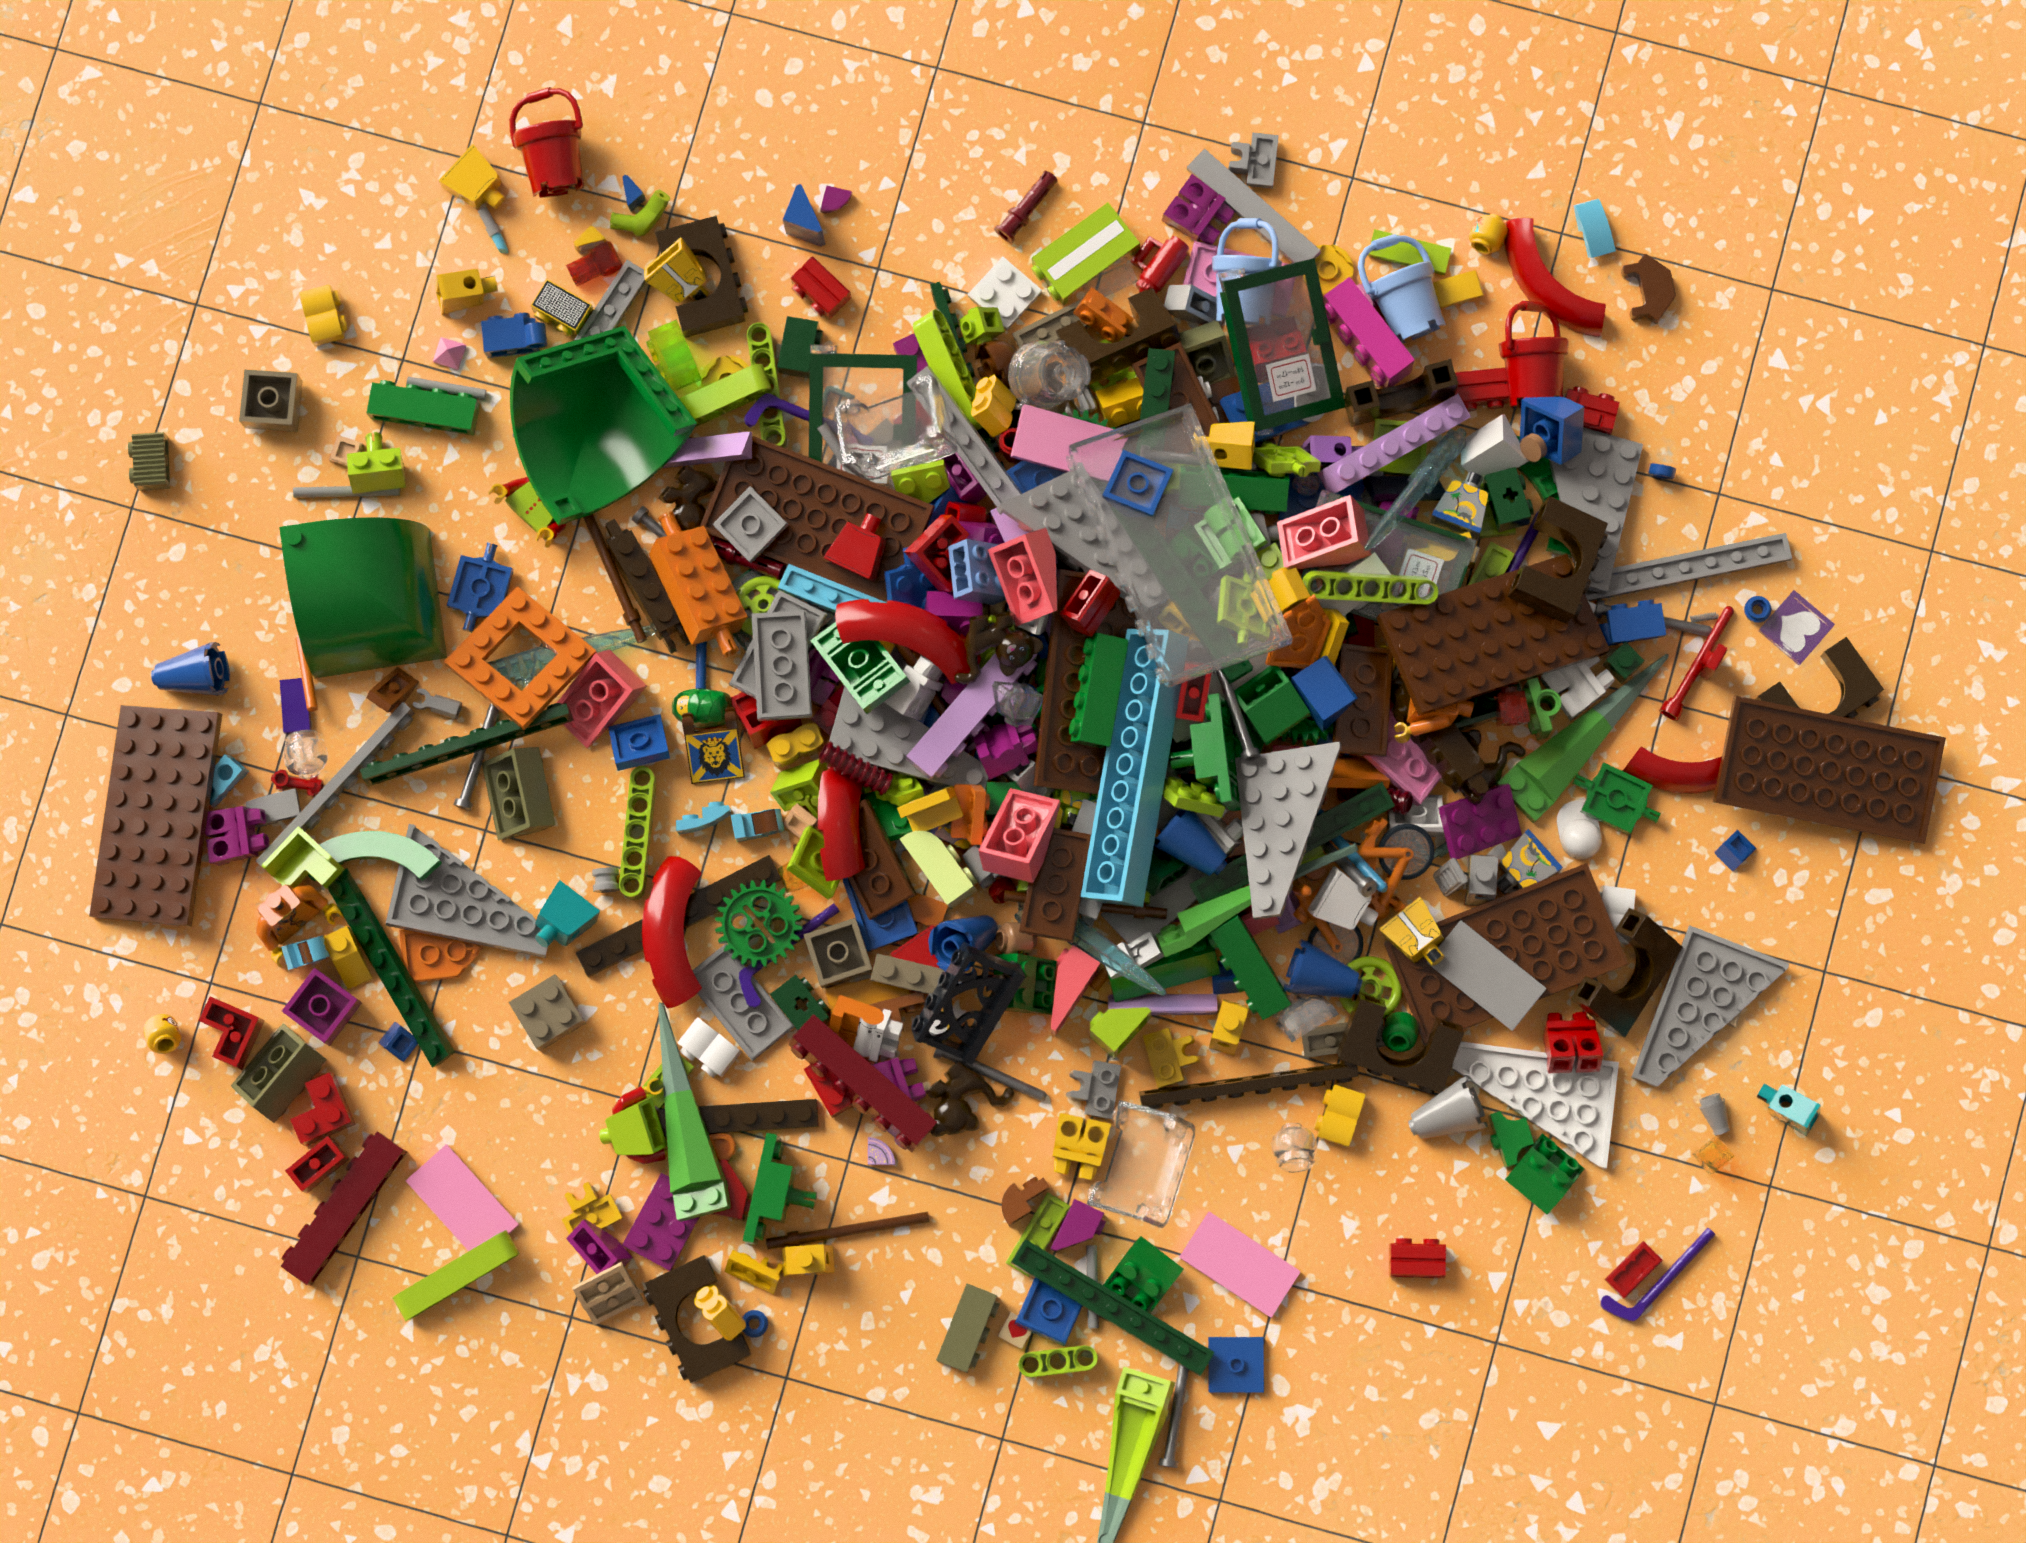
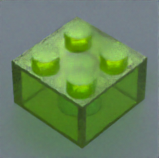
(675, 359)

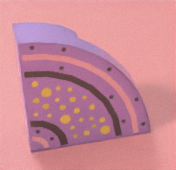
(879, 1153)

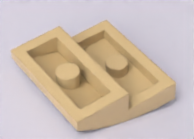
(607, 1293)

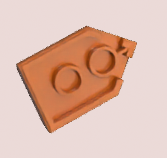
(1308, 629)
(435, 957)

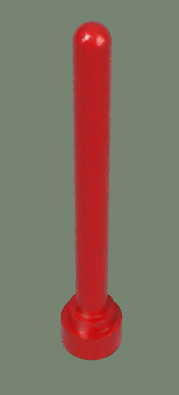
(1673, 707)

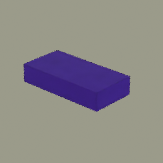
(293, 705)

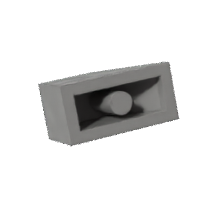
(1191, 304)

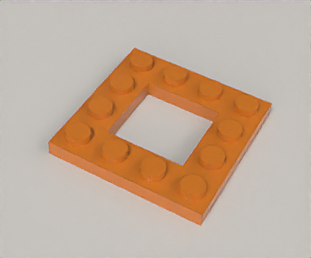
(520, 610)

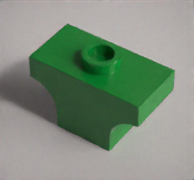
(1509, 1137)

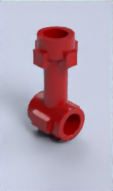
(284, 781)

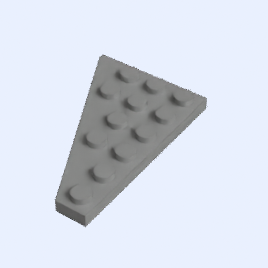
(1600, 485)
(1065, 516)
(459, 905)
(1703, 993)

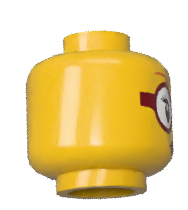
(162, 1033)

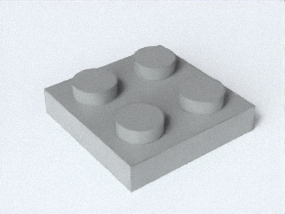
(750, 524)

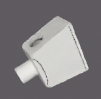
(1341, 902)

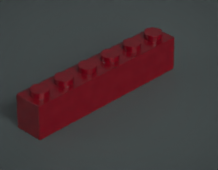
(862, 1083)
(343, 1208)

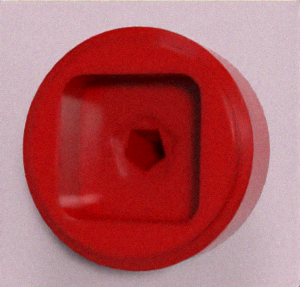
(998, 889)

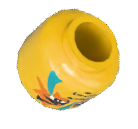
(1488, 234)

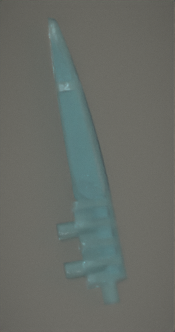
(1420, 482)
(530, 662)
(1107, 953)

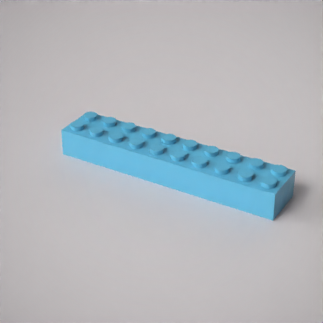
(1131, 783)

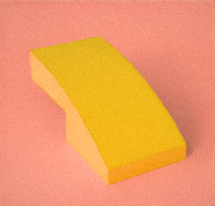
(1458, 289)

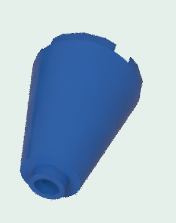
(195, 671)
(1191, 842)
(949, 936)
(1320, 974)

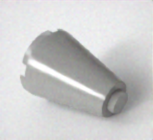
(1449, 1112)

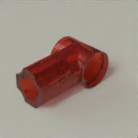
(601, 261)

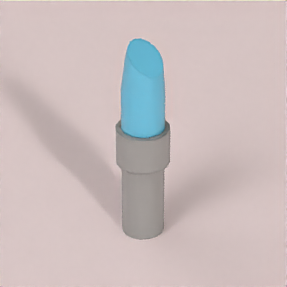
(493, 230)

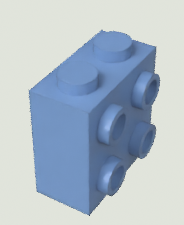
(974, 573)

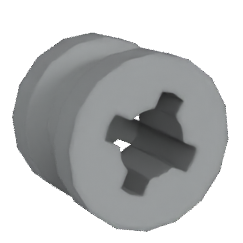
(605, 880)

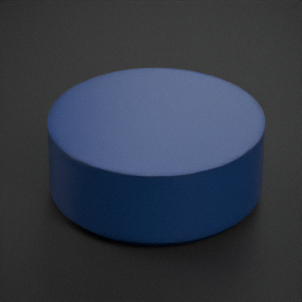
(1662, 471)

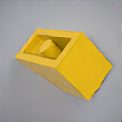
(347, 957)

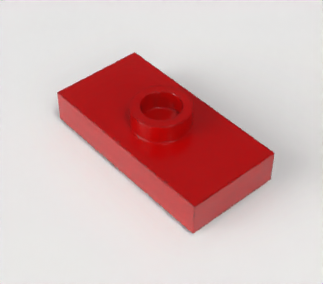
(1712, 660)
(1633, 1270)

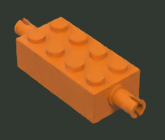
(697, 585)

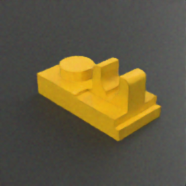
(752, 1272)

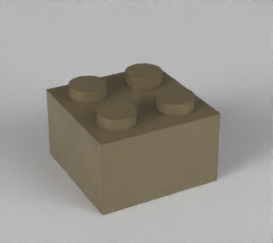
(270, 400)
(838, 953)
(547, 1012)

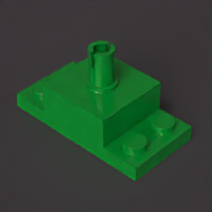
(862, 668)
(1213, 753)
(773, 1191)

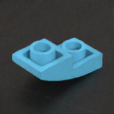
(1595, 228)
(711, 815)

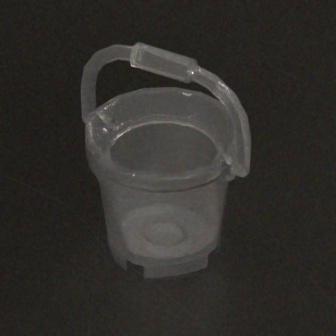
(1047, 374)

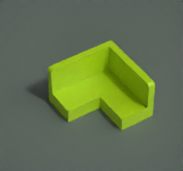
(799, 786)
(298, 858)

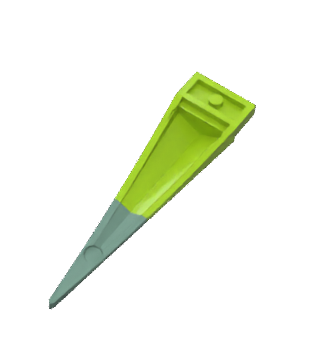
(1137, 1422)

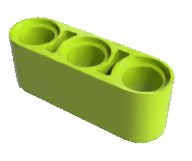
(1071, 1366)

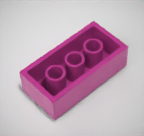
(1367, 335)

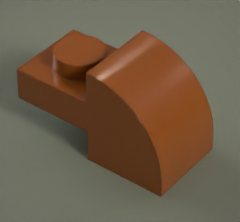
(1015, 1202)

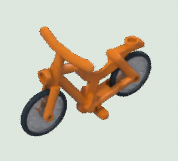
(1402, 853)

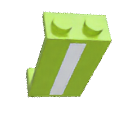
(1084, 253)

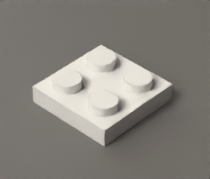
(1007, 289)

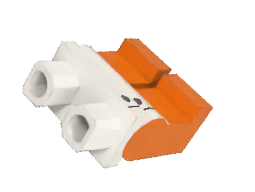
(866, 1028)

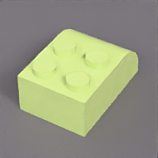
(941, 867)

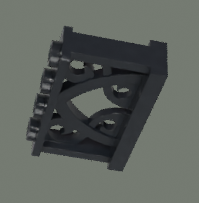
(976, 1035)

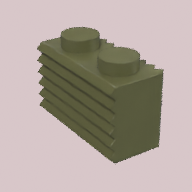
(150, 461)

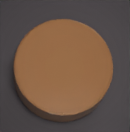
(1533, 447)

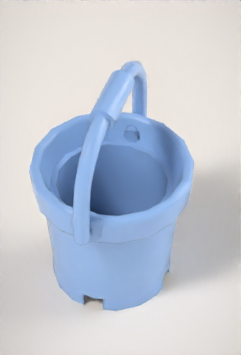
(1250, 263)
(1405, 295)

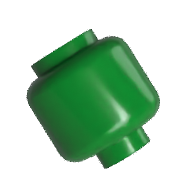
(1400, 1031)

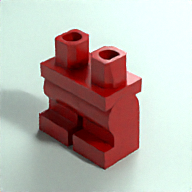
(1572, 1041)

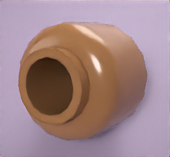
(1010, 941)

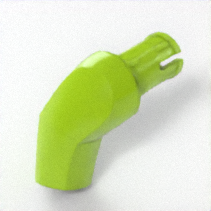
(645, 219)

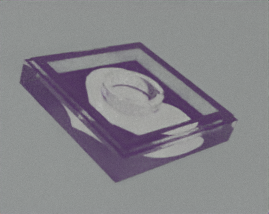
(1796, 627)

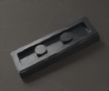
(1390, 487)

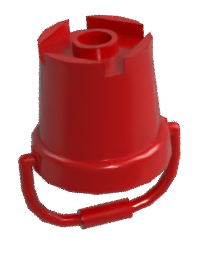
(550, 147)
(1533, 363)

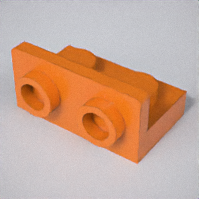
(1103, 316)

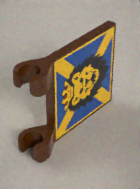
(713, 752)

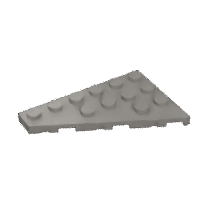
(1278, 812)

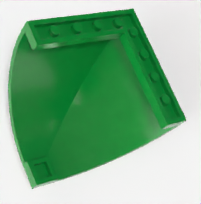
(593, 422)
(363, 593)

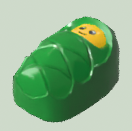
(705, 705)

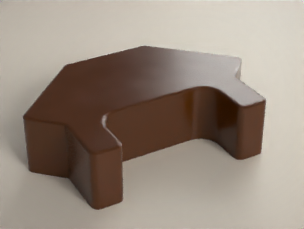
(1655, 287)

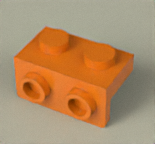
(973, 803)

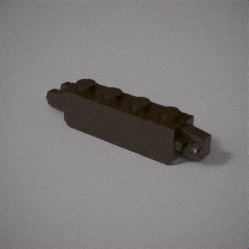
(644, 585)
(1445, 750)

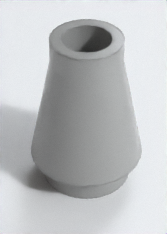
(1714, 1111)

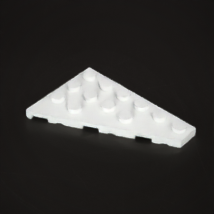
(1565, 1105)

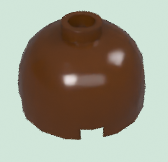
(995, 359)

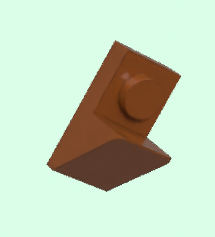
(392, 690)
(910, 1003)

